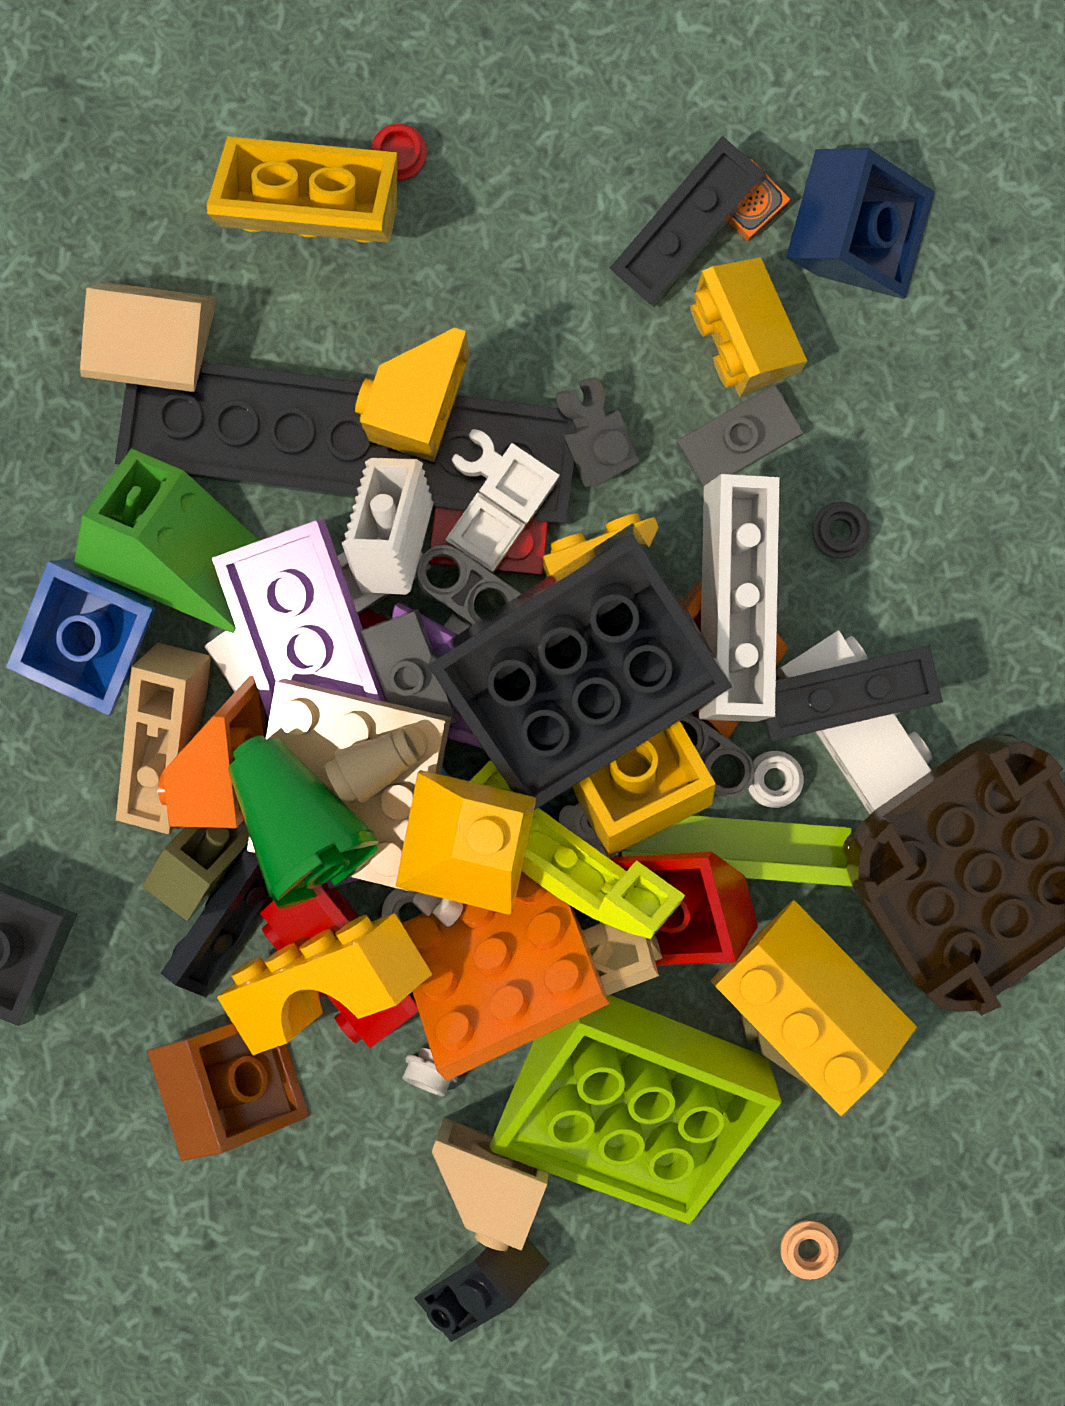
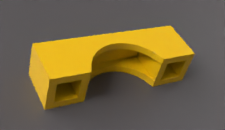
(362, 967)

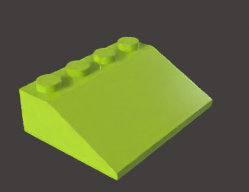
(637, 1108)

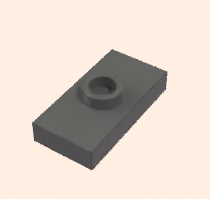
(740, 436)
(400, 659)

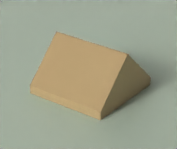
(145, 335)

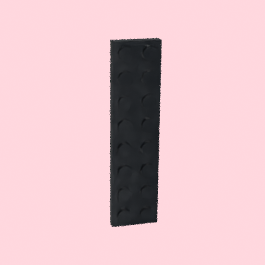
(309, 438)

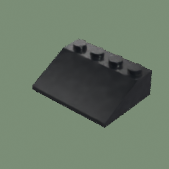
(579, 668)

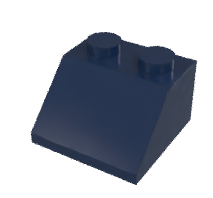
(860, 221)

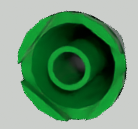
(296, 822)

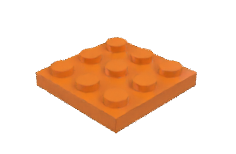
(502, 977)

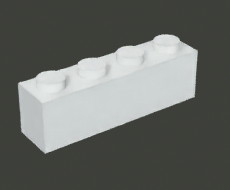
(741, 592)
(871, 753)

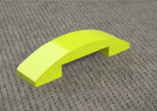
(587, 879)

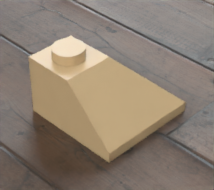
(490, 1191)

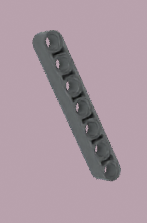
(475, 579)

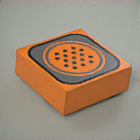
(759, 209)

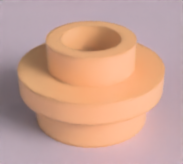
(822, 1262)

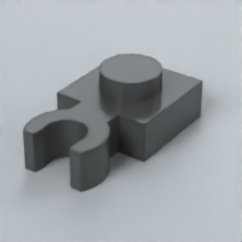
(600, 438)

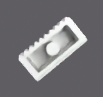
(388, 525)

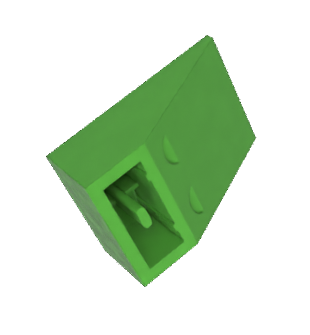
(158, 538)

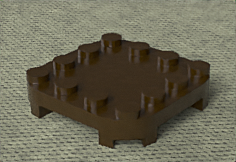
(968, 872)

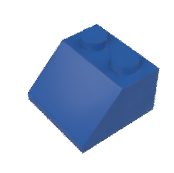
(81, 635)

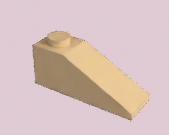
(161, 719)

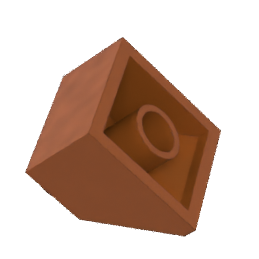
(223, 1093)

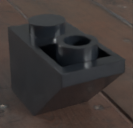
(480, 1287)

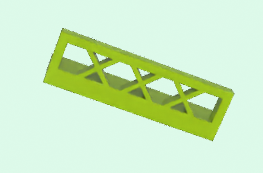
(758, 848)

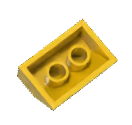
(305, 190)
(816, 1007)

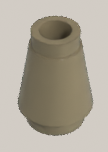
(370, 766)

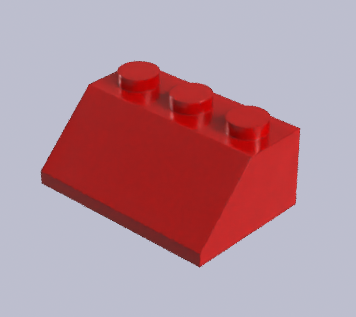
(310, 918)

